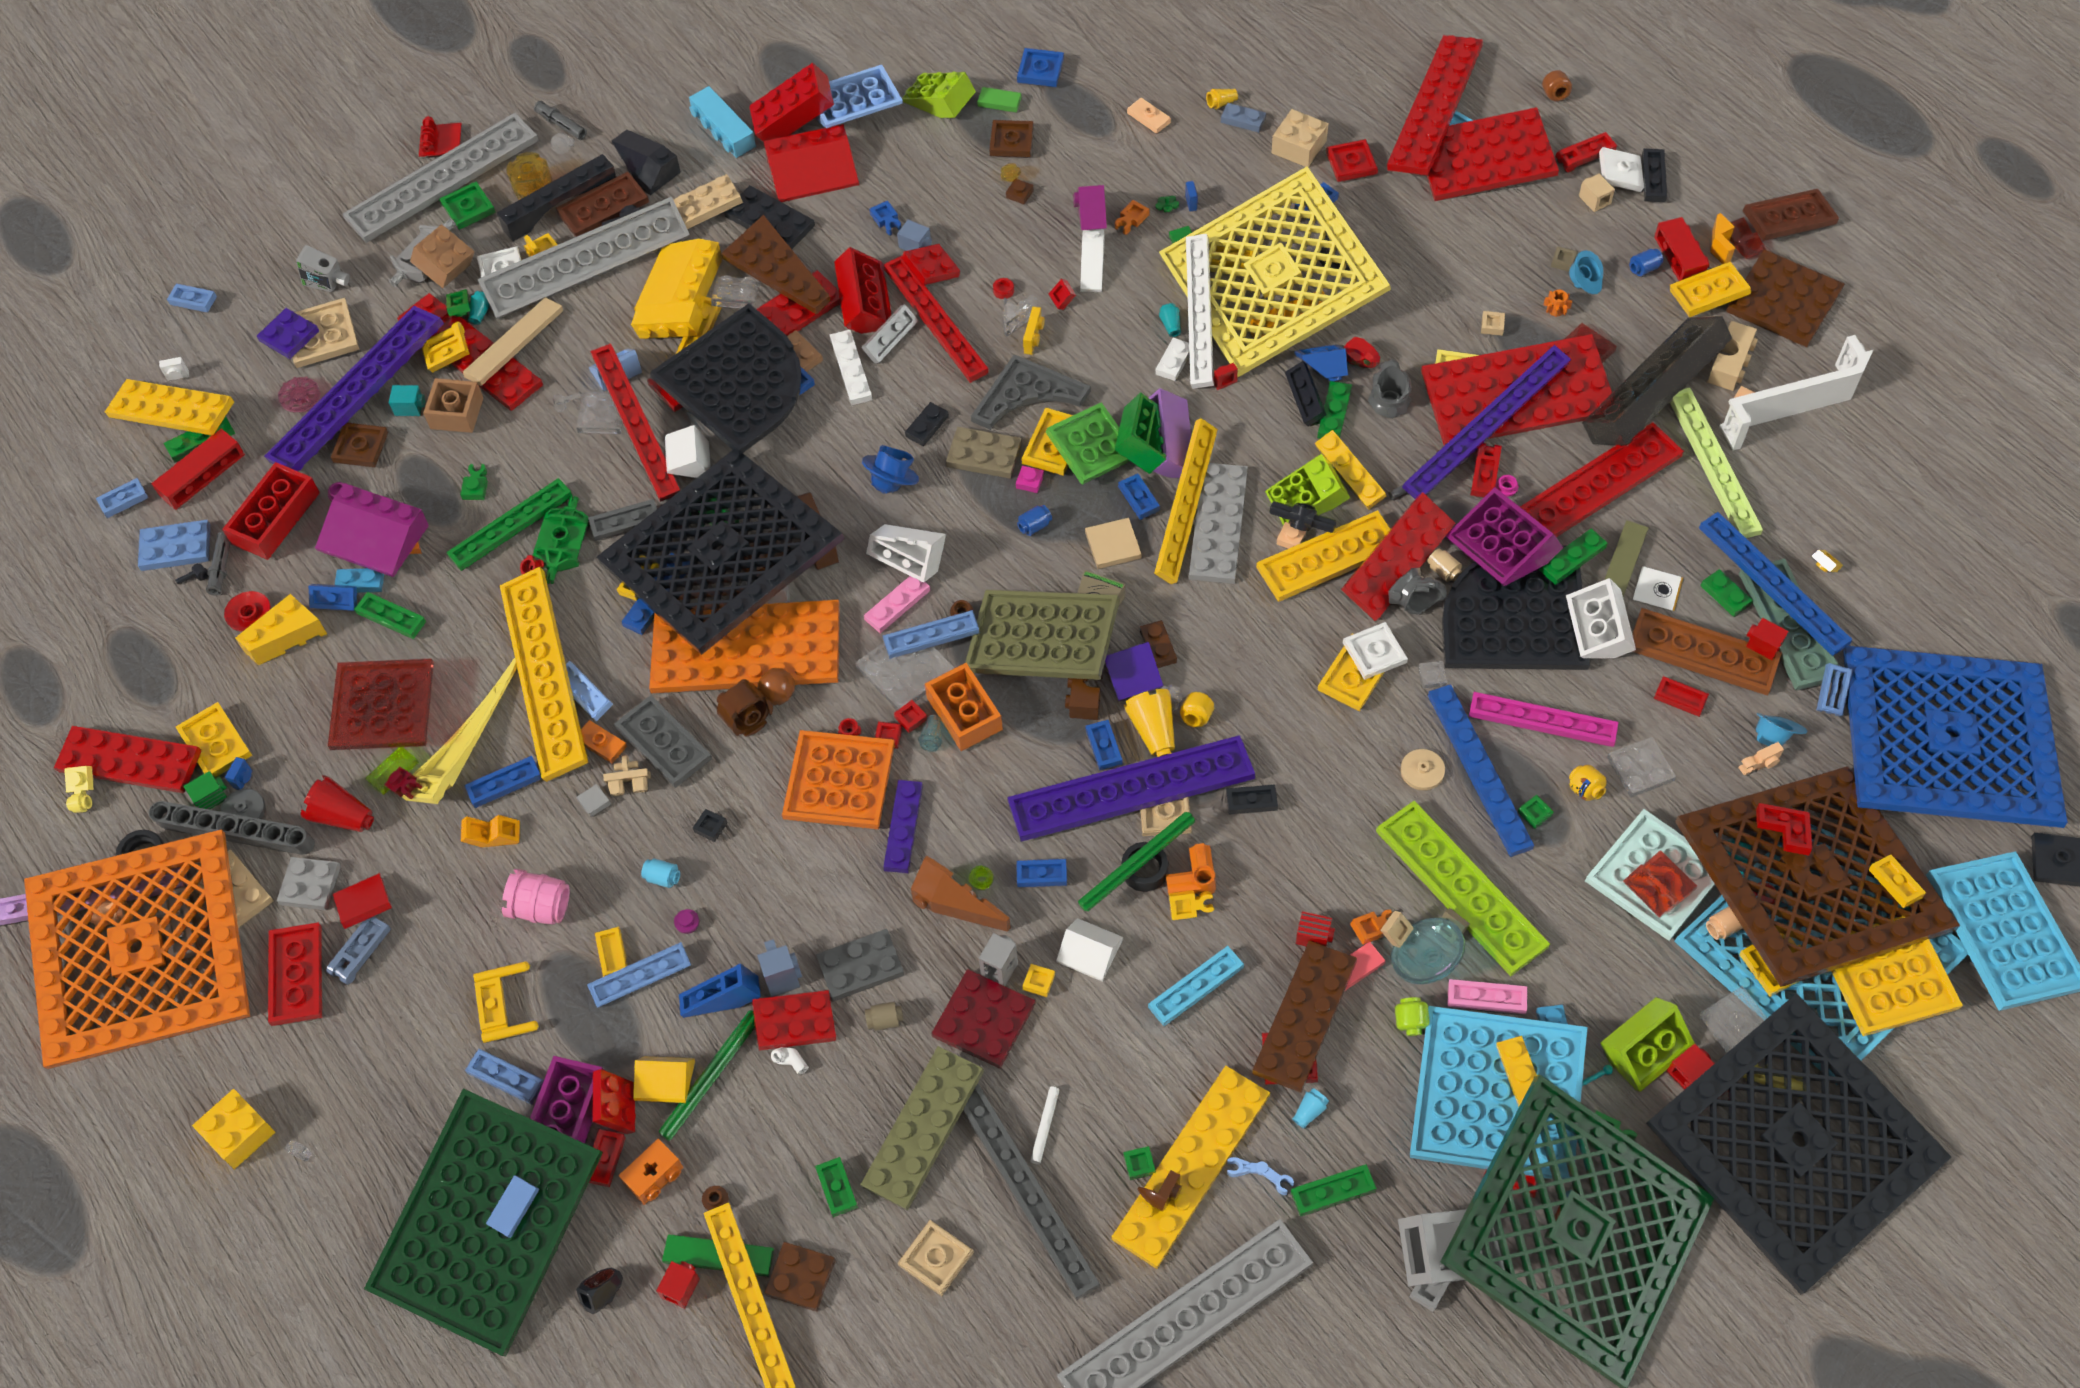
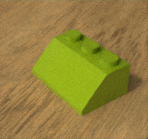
(1648, 1043)

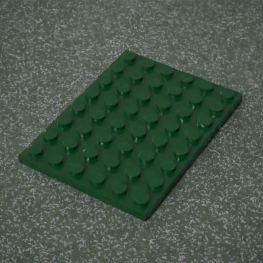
(444, 1254)

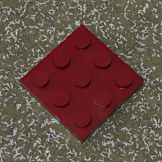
(983, 1018)

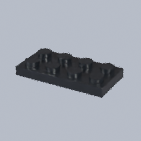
(786, 220)

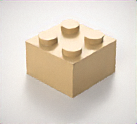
(1299, 138)

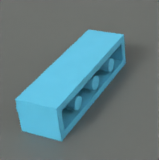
(722, 122)

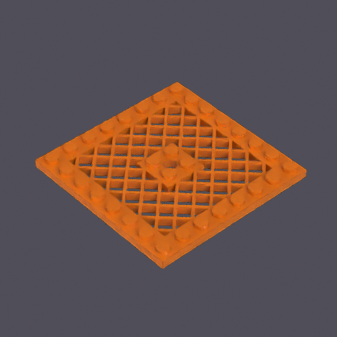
(49, 976)

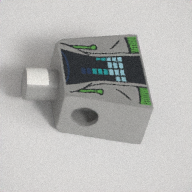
(320, 270)

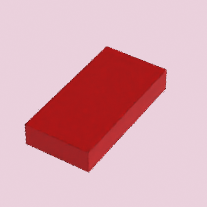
(1681, 696)

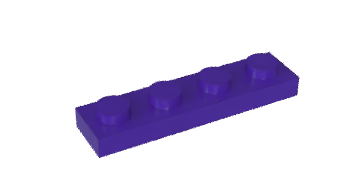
(903, 826)

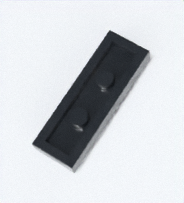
(1654, 175)
(1305, 393)

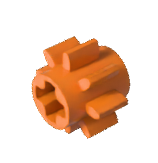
(1557, 302)

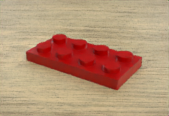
(295, 974)

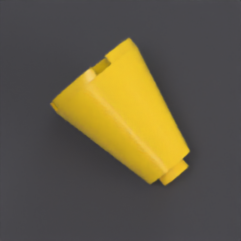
(1153, 720)

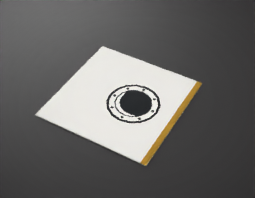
(1658, 588)

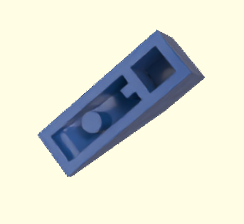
(722, 992)

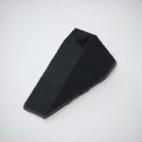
(646, 160)

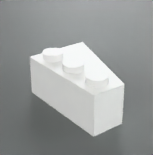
(908, 550)

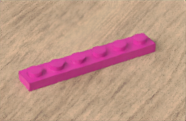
(1543, 719)

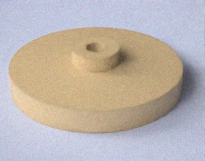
(1422, 769)

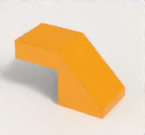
(1721, 235)
(496, 832)

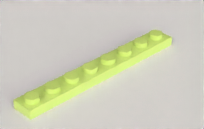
(1715, 464)

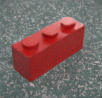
(1681, 248)

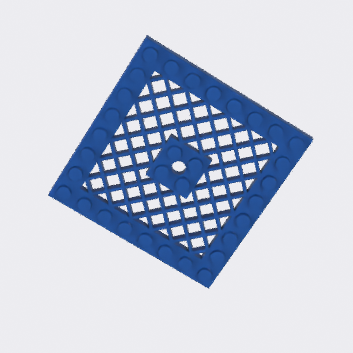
(2023, 679)

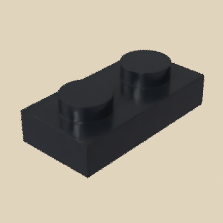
(926, 424)
(1251, 799)

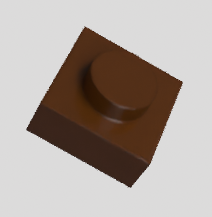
(1019, 191)

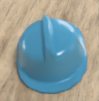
(1587, 272)
(1776, 729)

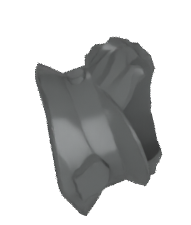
(1390, 390)
(1416, 592)

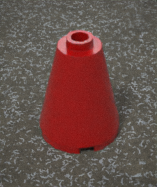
(335, 806)

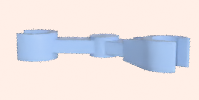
(1259, 1168)

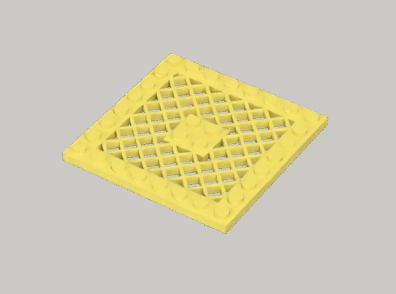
(1276, 270)

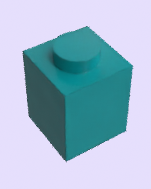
(406, 400)

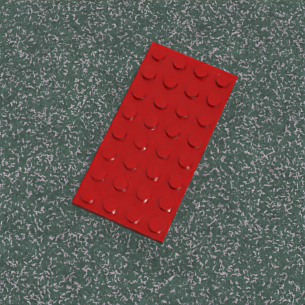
(1468, 385)

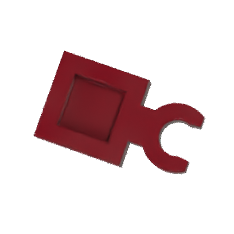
(402, 783)

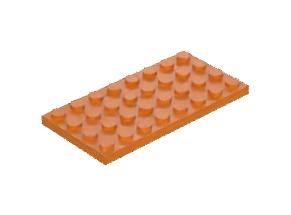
(777, 635)

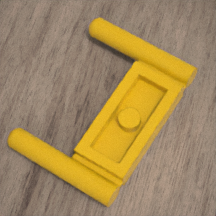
(492, 1004)

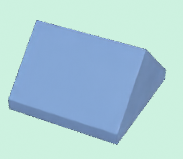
(629, 363)

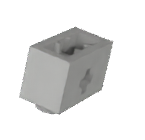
(999, 959)

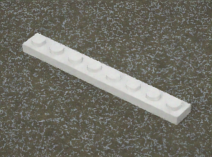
(1199, 311)

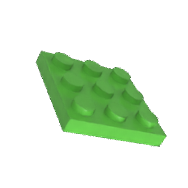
(1088, 443)

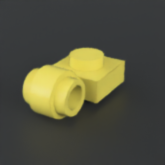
(79, 781)

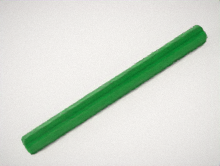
(1136, 861)
(708, 1076)

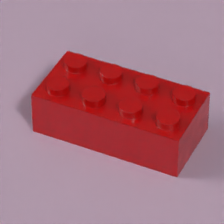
(792, 104)
(271, 510)

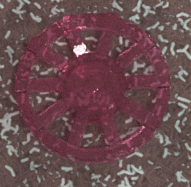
(298, 394)

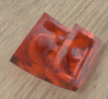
(1660, 884)

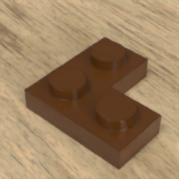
(1159, 642)

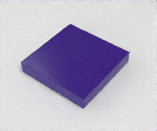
(1133, 671)

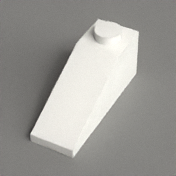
(1092, 260)

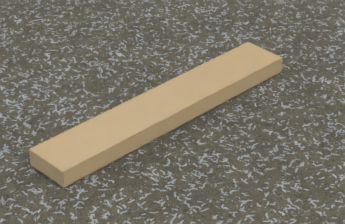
(512, 341)

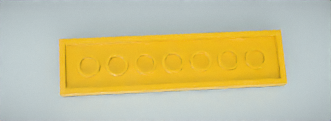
(1198, 1158)

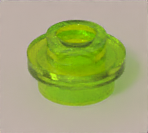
(981, 871)

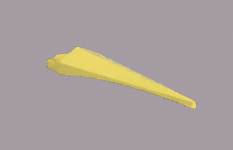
(446, 764)

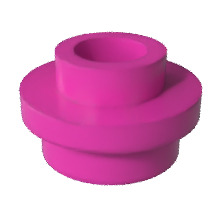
(1509, 481)

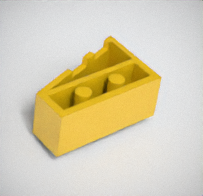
(278, 630)

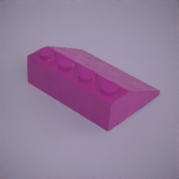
(370, 530)
(1504, 538)

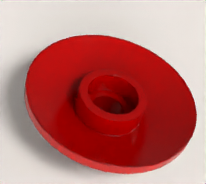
(242, 605)

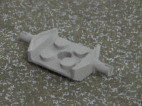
(402, 263)

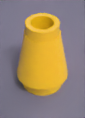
(1220, 97)

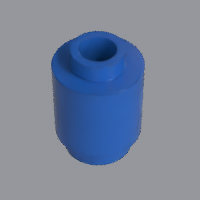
(1646, 262)
(1034, 520)

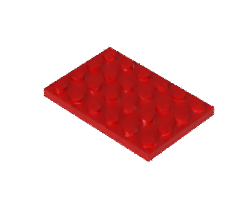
(1492, 155)

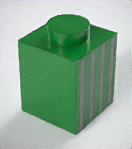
(206, 791)

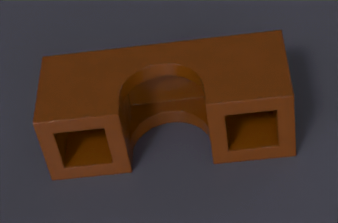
(1083, 700)

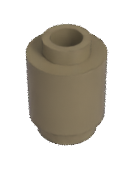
(884, 1016)

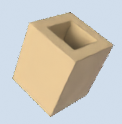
(1596, 192)

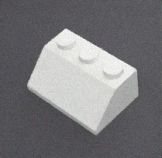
(1600, 621)

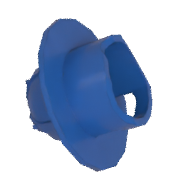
(889, 470)

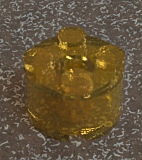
(528, 174)

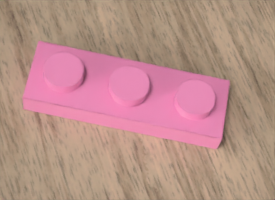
(896, 603)
(1487, 996)

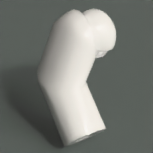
(789, 1056)

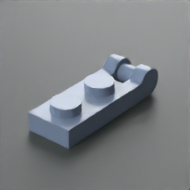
(358, 949)

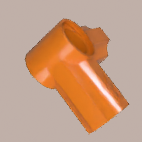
(1201, 870)

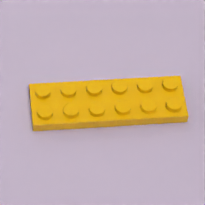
(169, 407)
(1322, 556)

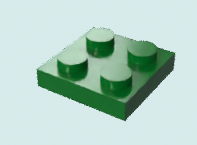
(467, 205)

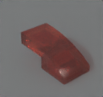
(1744, 240)

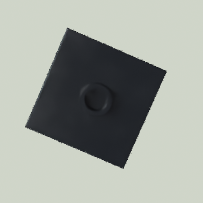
(2056, 859)

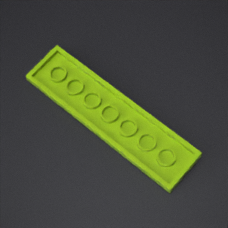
(1463, 888)

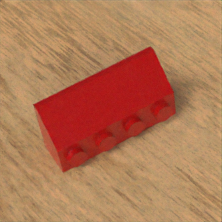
(862, 291)

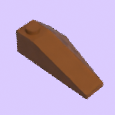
(943, 895)

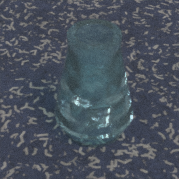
(930, 737)

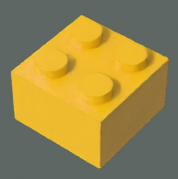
(233, 1129)

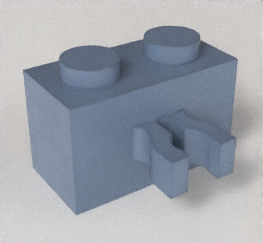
(779, 969)

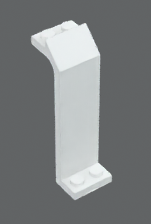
(1797, 396)

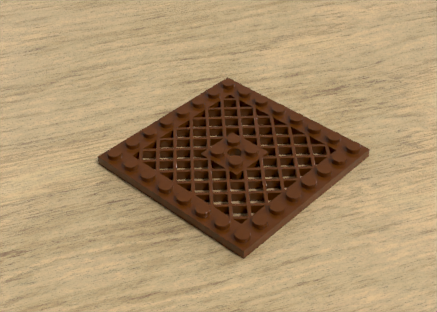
(1786, 960)

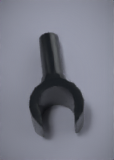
(197, 571)

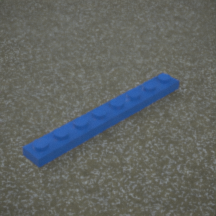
(1775, 584)
(1480, 771)

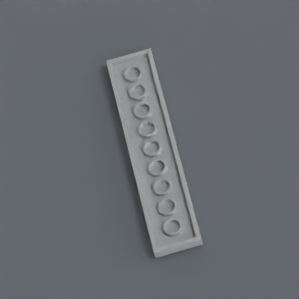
(440, 177)
(583, 257)
(1192, 1313)

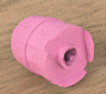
(535, 897)

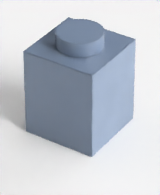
(913, 236)

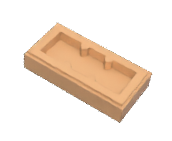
(1149, 115)

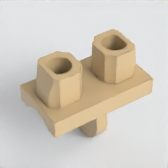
(638, 777)

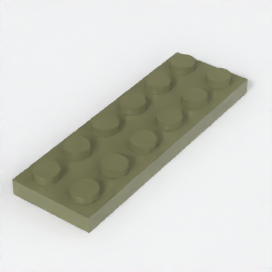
(922, 1128)

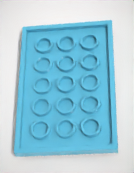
(2007, 930)

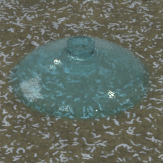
(1429, 951)

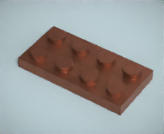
(601, 204)
(1790, 214)

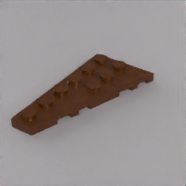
(771, 261)

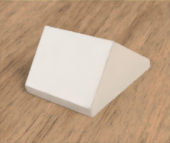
(687, 452)
(1088, 949)

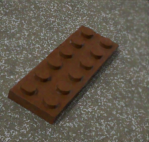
(1304, 1016)

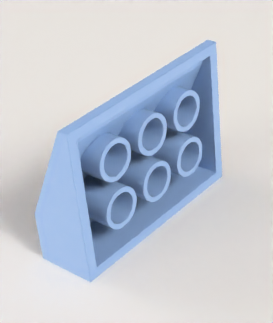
(860, 96)

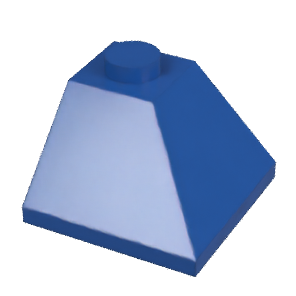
(1327, 360)

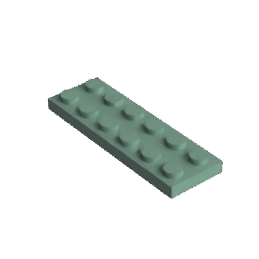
(1801, 653)

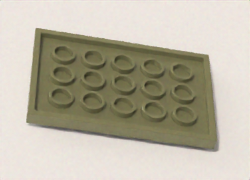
(1043, 634)

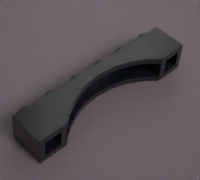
(523, 215)

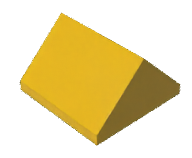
(662, 1078)

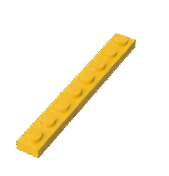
(1186, 501)
(748, 1298)

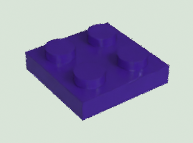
(287, 333)

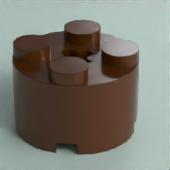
(744, 708)

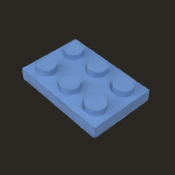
(174, 545)

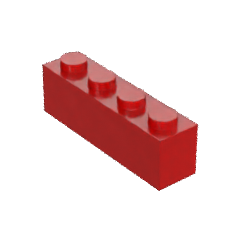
(198, 469)

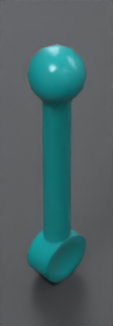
(1607, 1069)

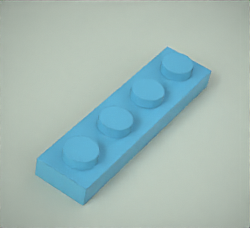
(1195, 986)

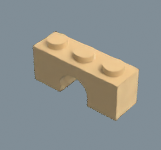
(1727, 368)

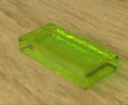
(380, 775)

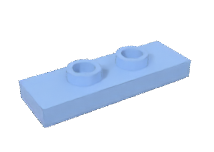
(586, 693)

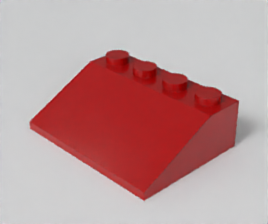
(811, 163)

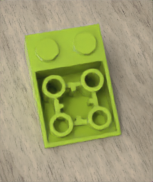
(940, 93)
(1311, 484)

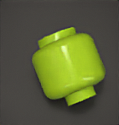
(1412, 1016)

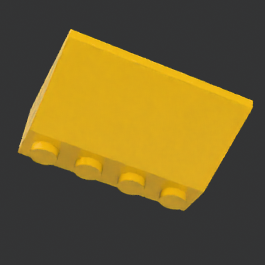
(682, 272)

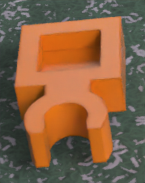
(1131, 215)
(1369, 926)

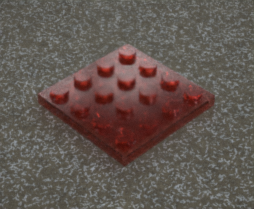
(381, 704)

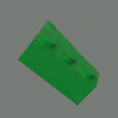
(1139, 434)

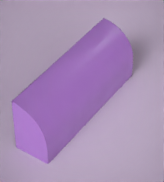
(1174, 430)

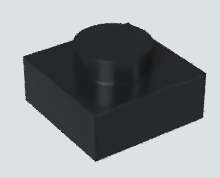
(709, 825)

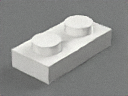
(1173, 359)

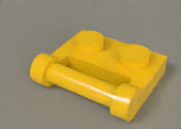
(445, 347)

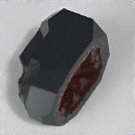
(599, 1289)

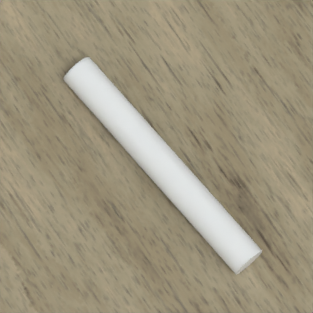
(1044, 1125)

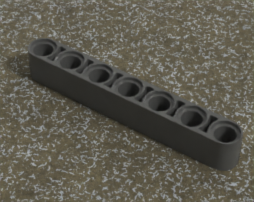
(240, 833)

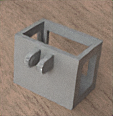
(1425, 1242)

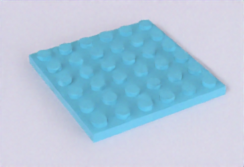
(1465, 1091)

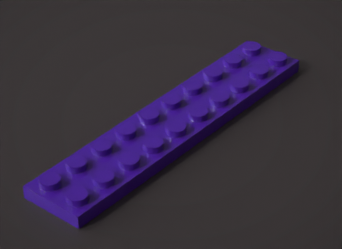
(355, 389)
(1130, 788)

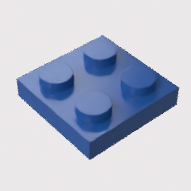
(1040, 67)

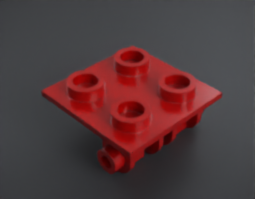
(438, 138)

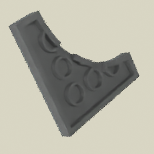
(1023, 384)

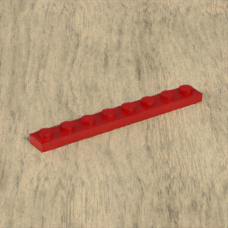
(936, 320)
(635, 422)

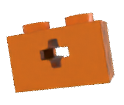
(656, 1159)

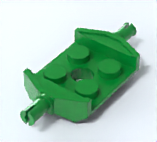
(563, 552)

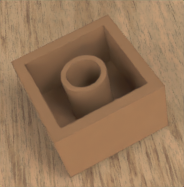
(442, 256)
(453, 405)

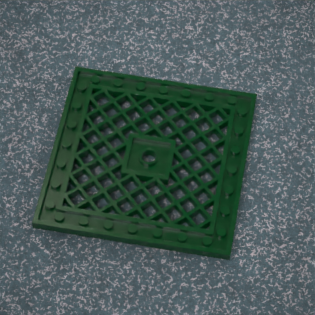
(1685, 1205)

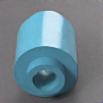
(660, 872)

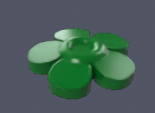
(1167, 203)

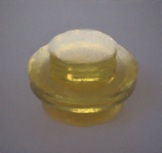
(1010, 172)

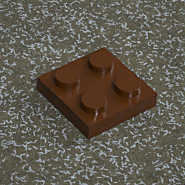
(1011, 138)
(359, 444)
(800, 1276)

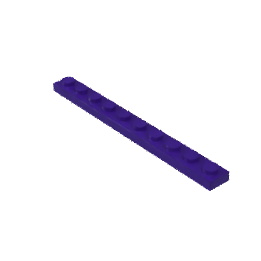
(1486, 422)

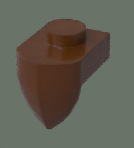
(1169, 1190)

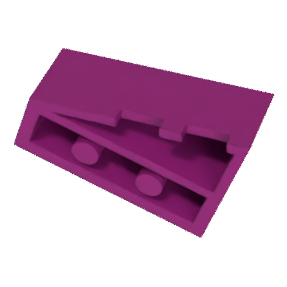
(1091, 207)

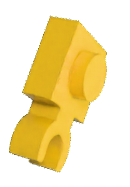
(1185, 904)

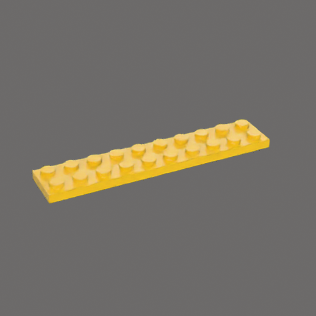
(543, 675)

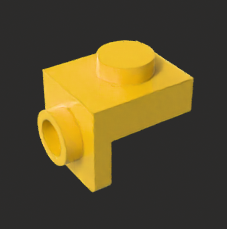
(539, 244)

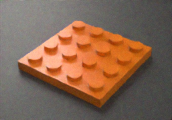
(838, 779)

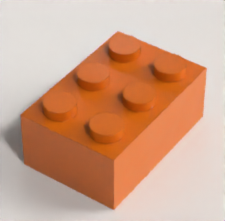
(963, 706)

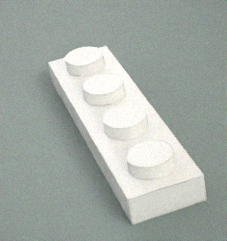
(850, 367)

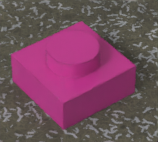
(1029, 479)

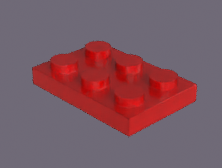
(793, 1020)

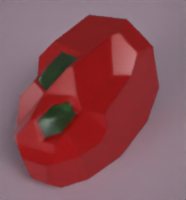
(1361, 353)

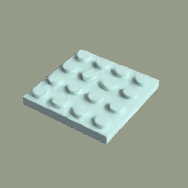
(1636, 847)

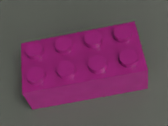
(567, 1098)

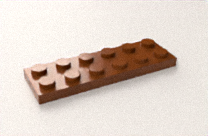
(1703, 651)

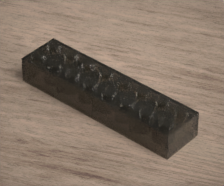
(1657, 381)

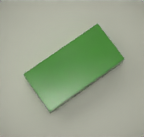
(999, 99)

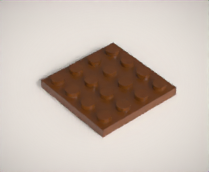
(1786, 298)

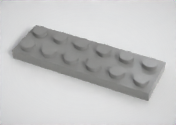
(1218, 524)

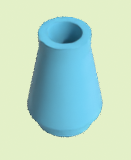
(1311, 1107)

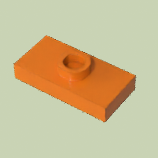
(602, 742)

